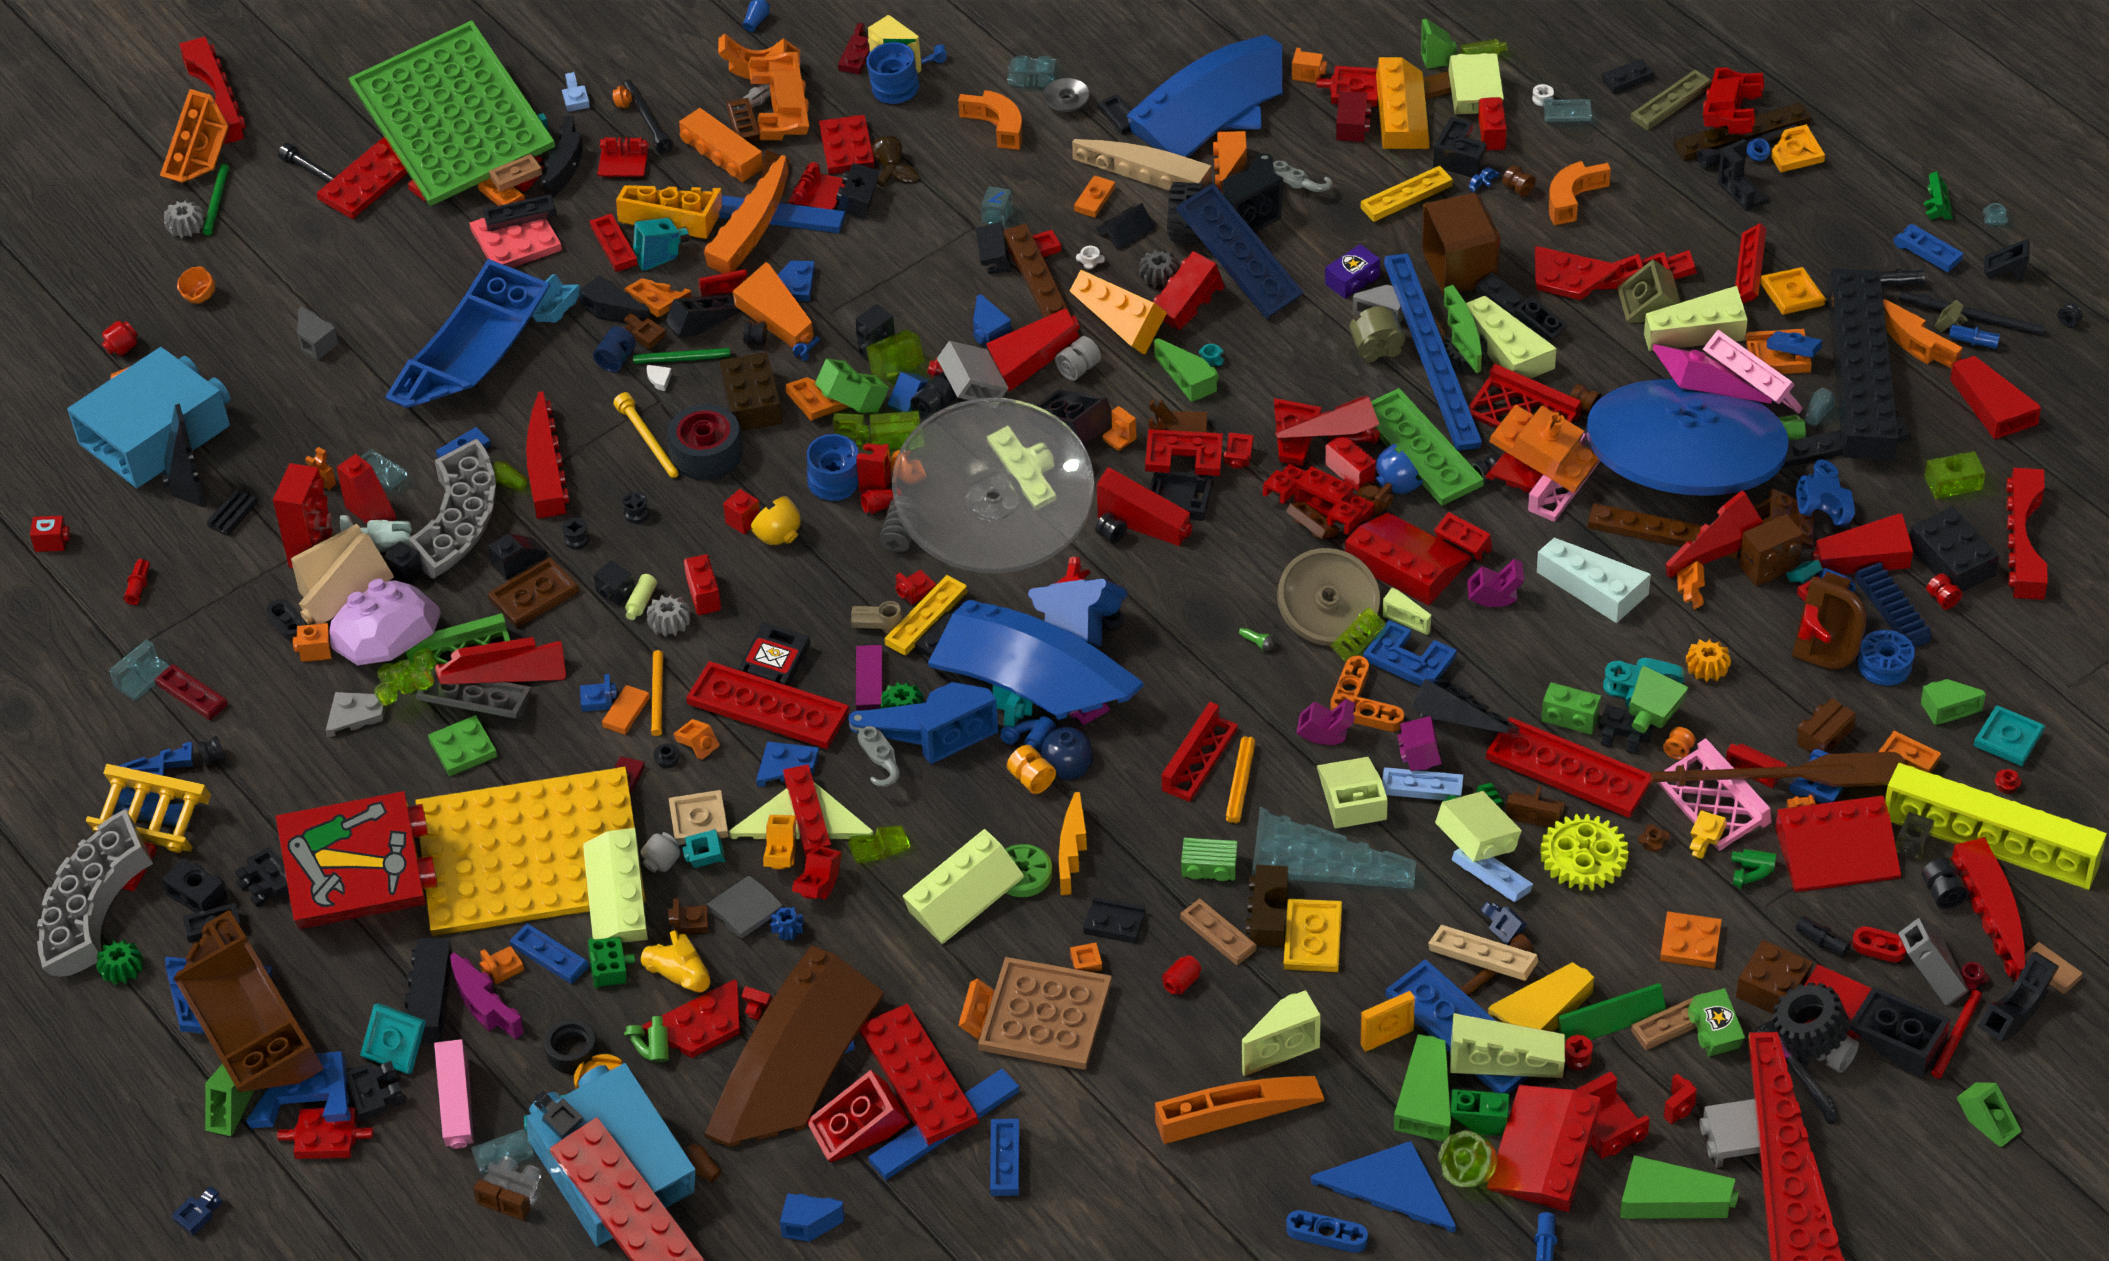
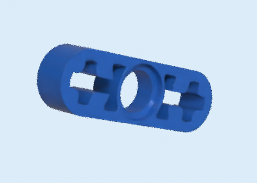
(1320, 1221)

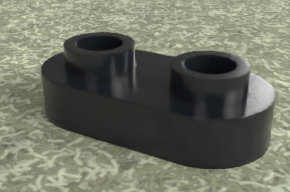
(284, 618)

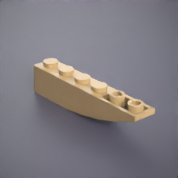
(1141, 163)

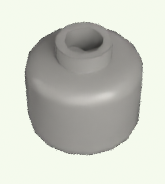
(660, 852)

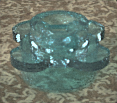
(1995, 214)

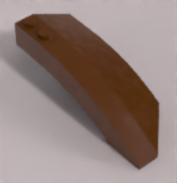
(794, 1049)

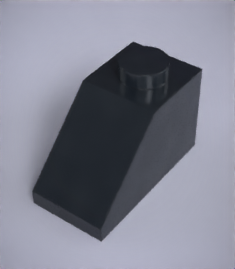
(514, 553)

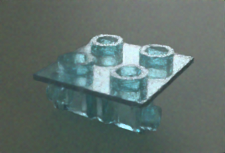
(1022, 65)

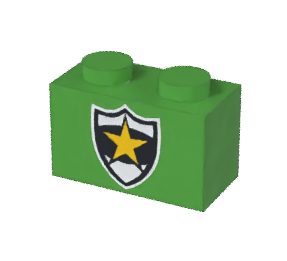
(1716, 1022)

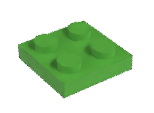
(462, 745)

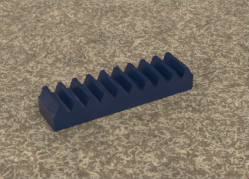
(1892, 604)

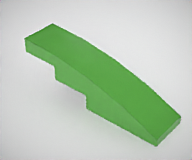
(1464, 331)

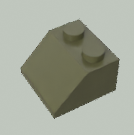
(1647, 291)

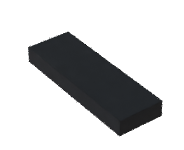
(519, 212)

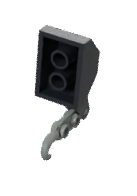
(1260, 189)

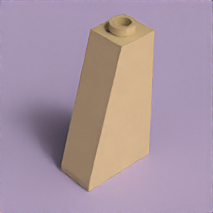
(348, 574)

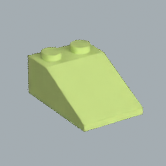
(1282, 1034)

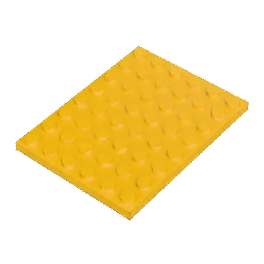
(518, 848)

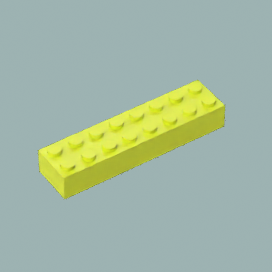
(2011, 829)

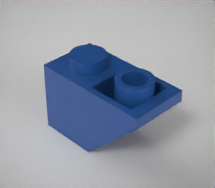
(809, 1217)

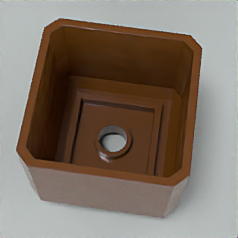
(1459, 241)

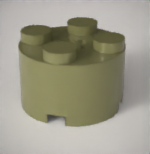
(1377, 333)

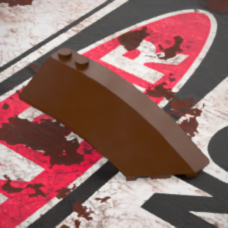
(243, 1010)

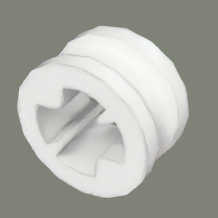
(1541, 93)

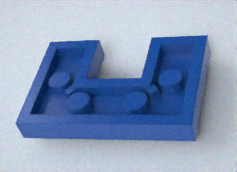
(1388, 653)

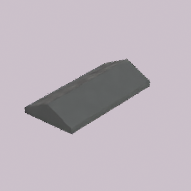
(491, 698)

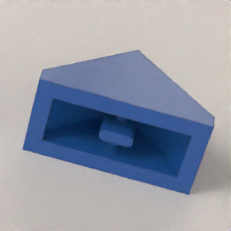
(905, 388)

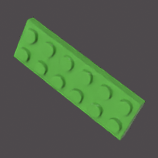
(1439, 464)

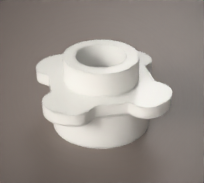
(1090, 257)

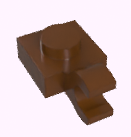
(646, 332)

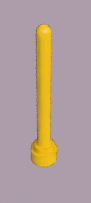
(626, 405)

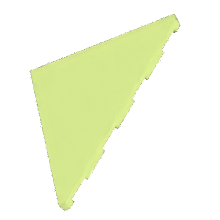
(838, 820)

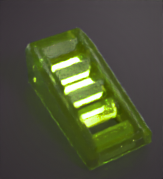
(1372, 619)

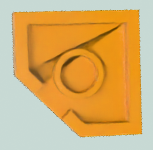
(1797, 149)

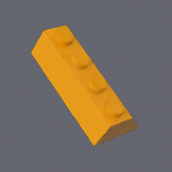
(1401, 104)

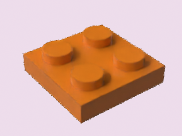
(1690, 940)

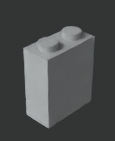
(971, 371)

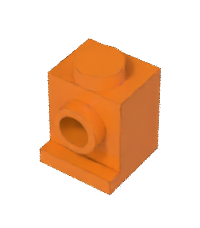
(1308, 66)

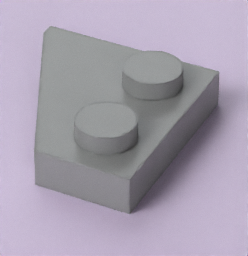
(353, 711)

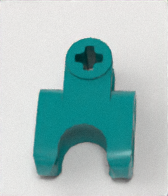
(1629, 675)

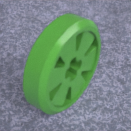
(1038, 869)

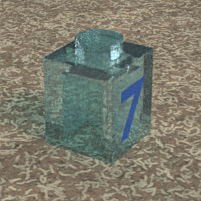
(996, 205)

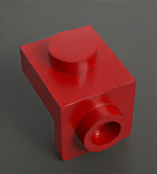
(1238, 450)
(1682, 1101)

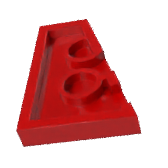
(1293, 449)

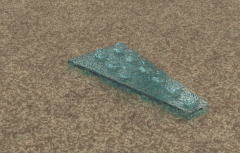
(1326, 856)

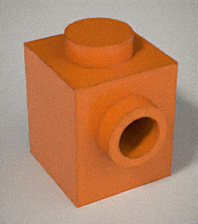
(313, 642)

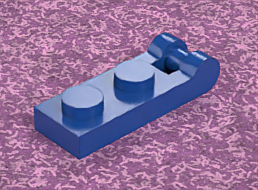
(1928, 247)

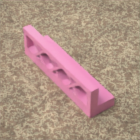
(1542, 494)

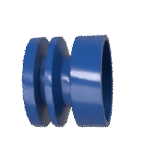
(893, 73)
(832, 467)

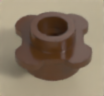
(1650, 843)

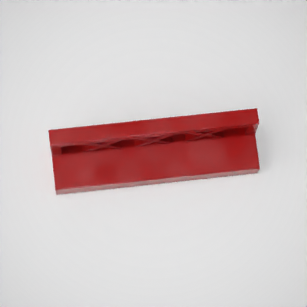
(1191, 747)

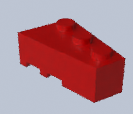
(1189, 289)

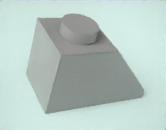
(1375, 297)

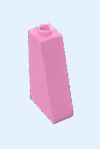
(454, 1093)

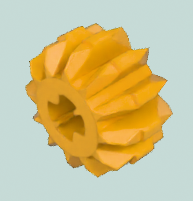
(1708, 660)

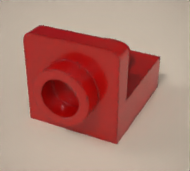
(913, 587)

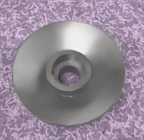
(1066, 94)

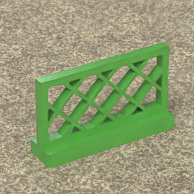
(462, 636)

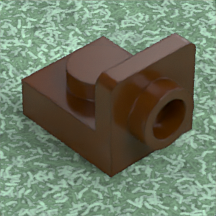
(1380, 497)
(688, 919)

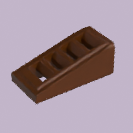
(750, 136)

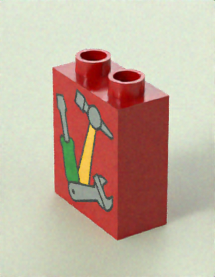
(354, 859)

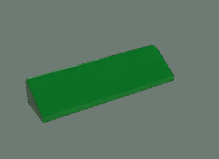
(1613, 1013)

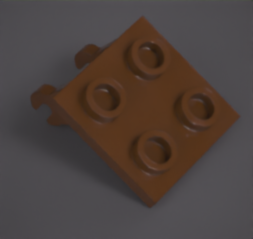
(1177, 419)
(1781, 504)

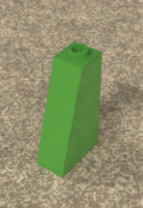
(1424, 1097)
(1675, 1191)

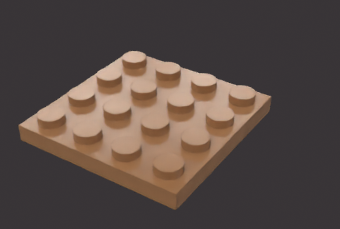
(1045, 1013)

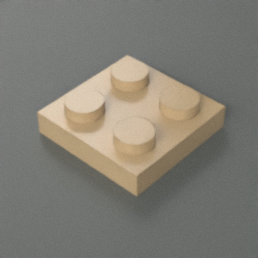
(698, 814)

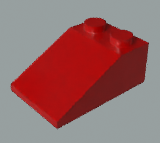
(858, 1118)

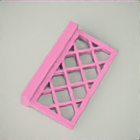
(1752, 369)
(1738, 789)

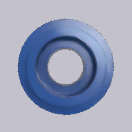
(1760, 144)

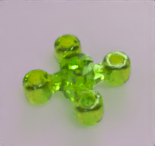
(405, 676)

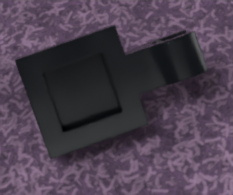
(559, 1116)

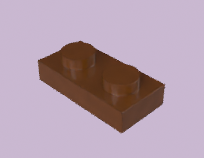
(1307, 516)

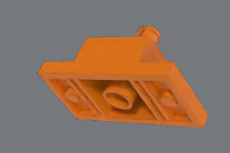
(1546, 445)

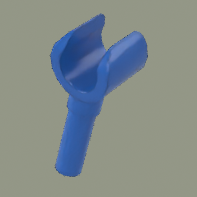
(939, 55)
(804, 349)

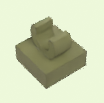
(1951, 316)

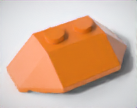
(196, 139)

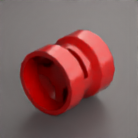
(1942, 589)

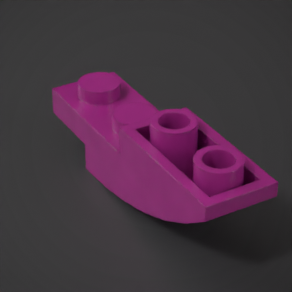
(480, 999)

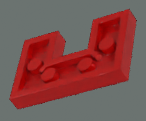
(1202, 445)

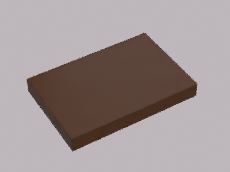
(533, 592)

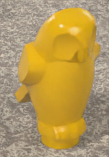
(677, 963)

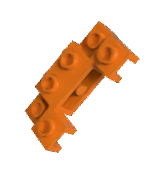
(786, 92)

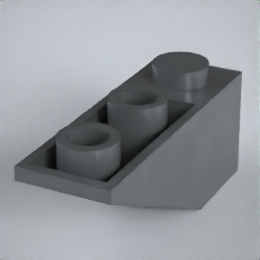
(1933, 959)

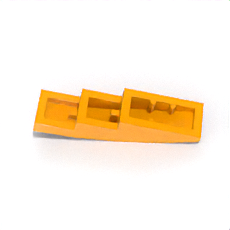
(1071, 841)

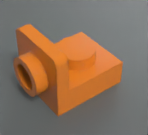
(1122, 431)
(699, 737)
(501, 964)

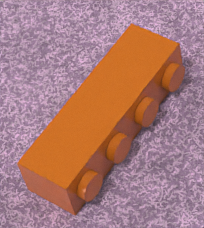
(721, 145)

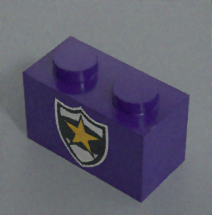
(1352, 271)

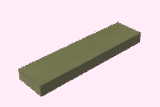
(1671, 100)

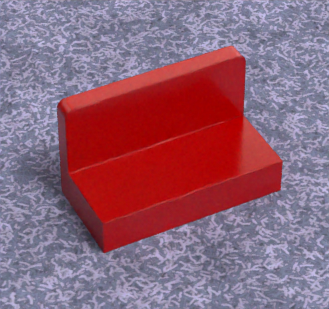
(1747, 757)

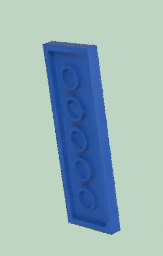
(1434, 1008)

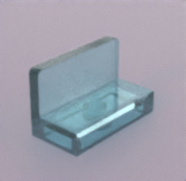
(137, 670)

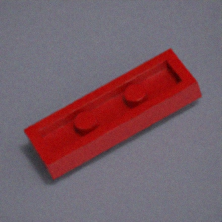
(613, 242)

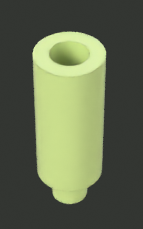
(640, 596)

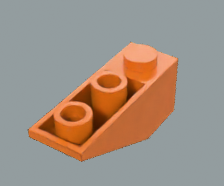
(1231, 155)

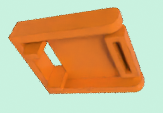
(1778, 360)

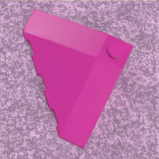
(1700, 373)

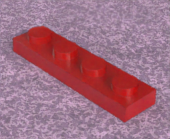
(1750, 262)
(806, 807)

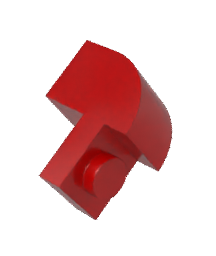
(819, 873)

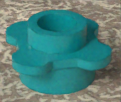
(1212, 354)

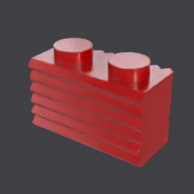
(1492, 123)
(1350, 462)
(702, 584)

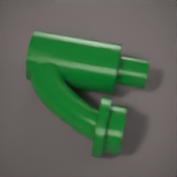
(1761, 861)

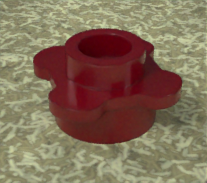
(1977, 971)

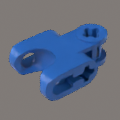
(1824, 493)

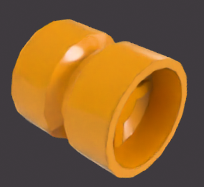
(1031, 769)

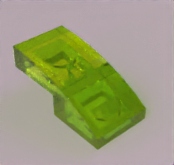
(883, 844)

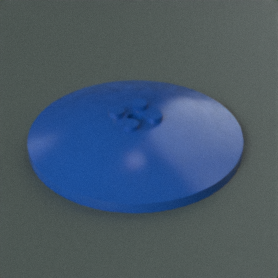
(1686, 438)

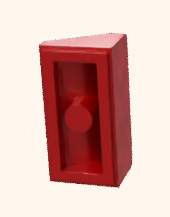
(721, 283)

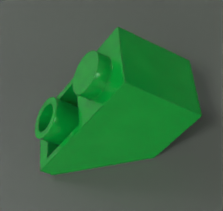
(1481, 1111)

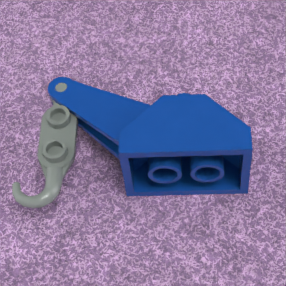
(943, 725)

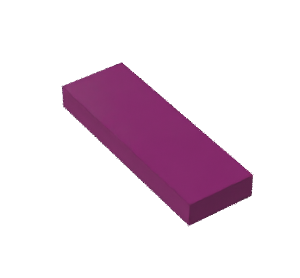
(868, 677)

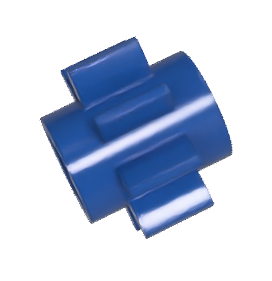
(787, 923)

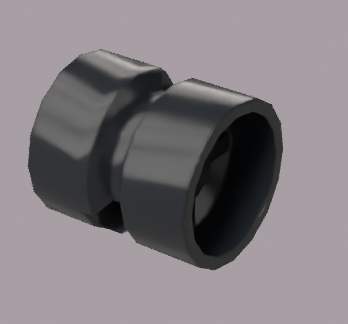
(933, 397)
(1945, 883)

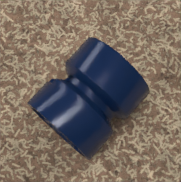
(614, 349)

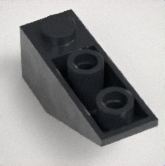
(609, 302)

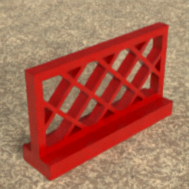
(1525, 388)

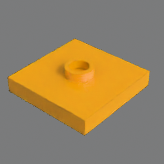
(1792, 290)
(1387, 1021)

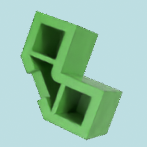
(853, 389)

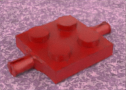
(1351, 80)
(322, 1139)

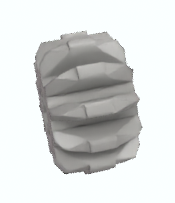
(183, 219)
(668, 615)

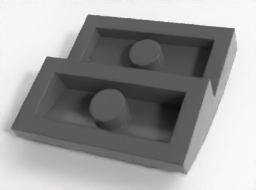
(744, 906)

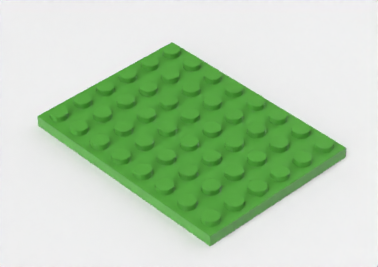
(450, 112)

